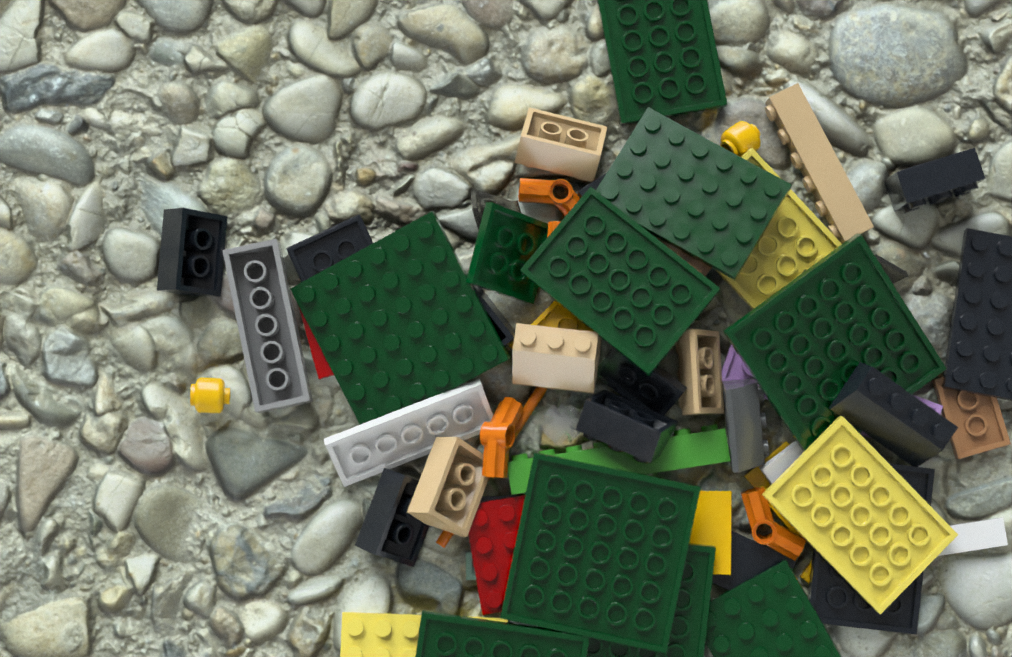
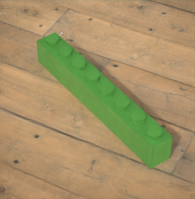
(680, 452)

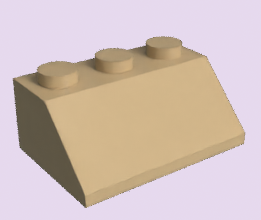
(561, 145)
(555, 358)
(700, 373)
(450, 486)

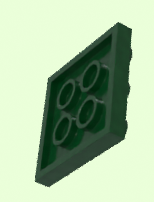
(502, 249)

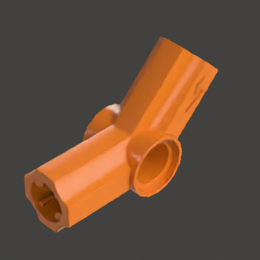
(541, 192)
(499, 437)
(779, 538)

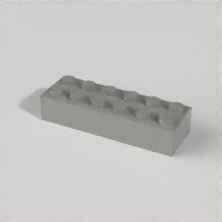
(267, 326)

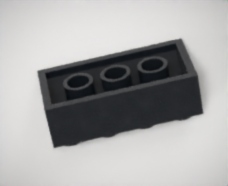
(892, 416)

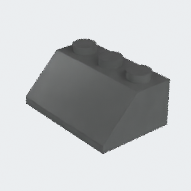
(745, 424)

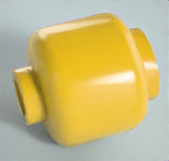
(741, 138)
(209, 395)

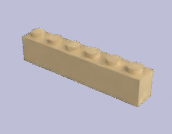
(817, 163)

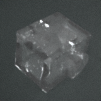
(560, 424)

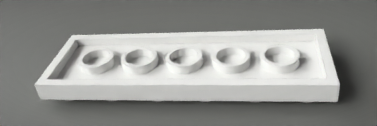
(408, 432)

